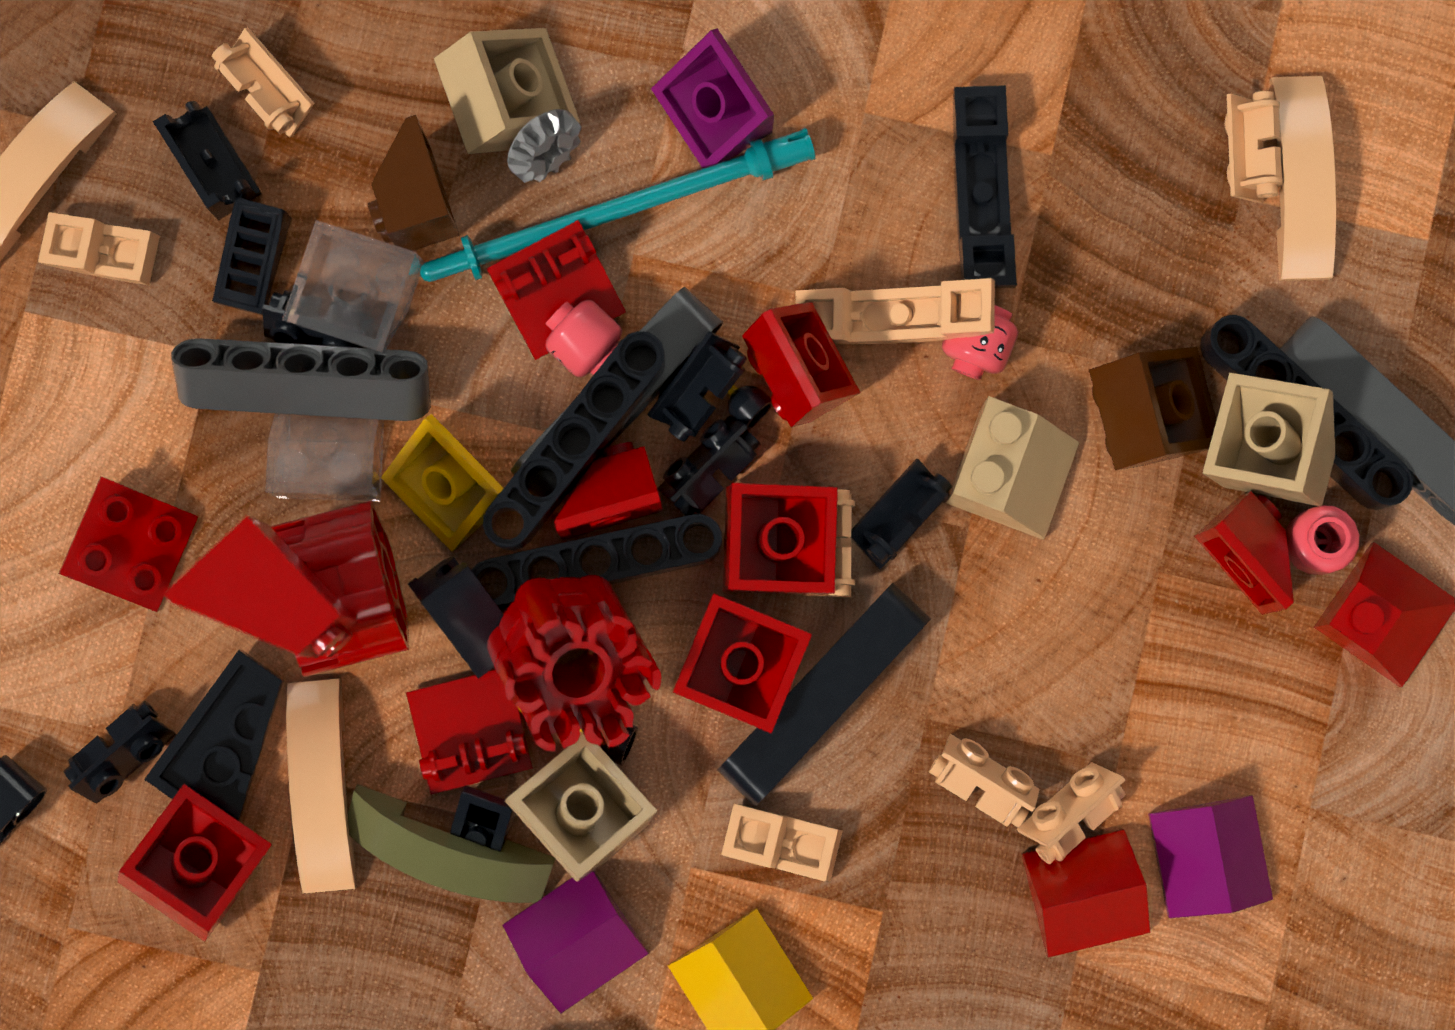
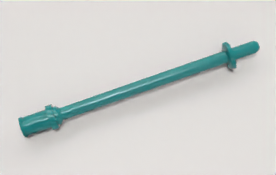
(758, 161)

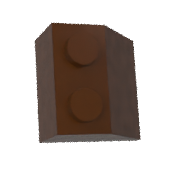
(409, 193)
(1154, 406)

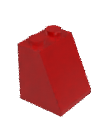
(264, 591)

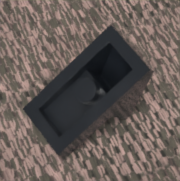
(482, 818)

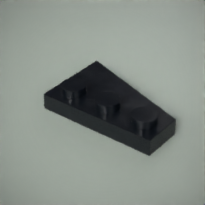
(222, 737)

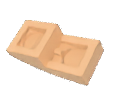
(99, 248)
(782, 842)

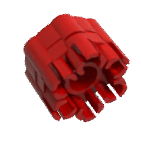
(357, 565)
(584, 694)

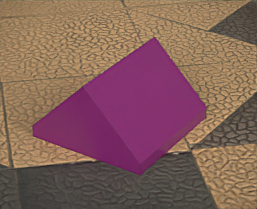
(714, 102)
(1210, 858)
(574, 941)

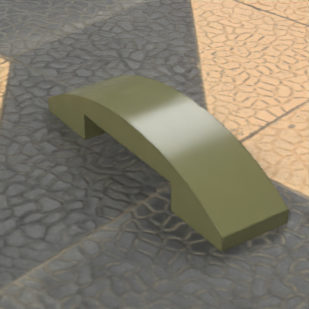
(445, 859)

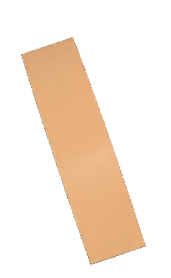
(43, 151)
(1309, 180)
(906, 314)
(319, 786)

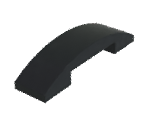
(983, 185)

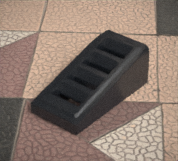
(238, 232)

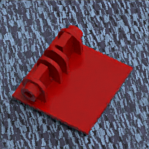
(548, 275)
(128, 544)
(467, 732)

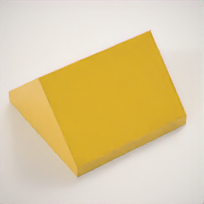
(442, 483)
(741, 978)

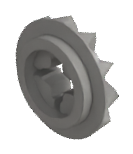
(543, 145)

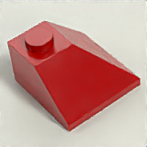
(610, 493)
(1252, 551)
(1386, 614)

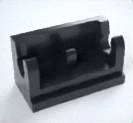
(207, 159)
(460, 610)

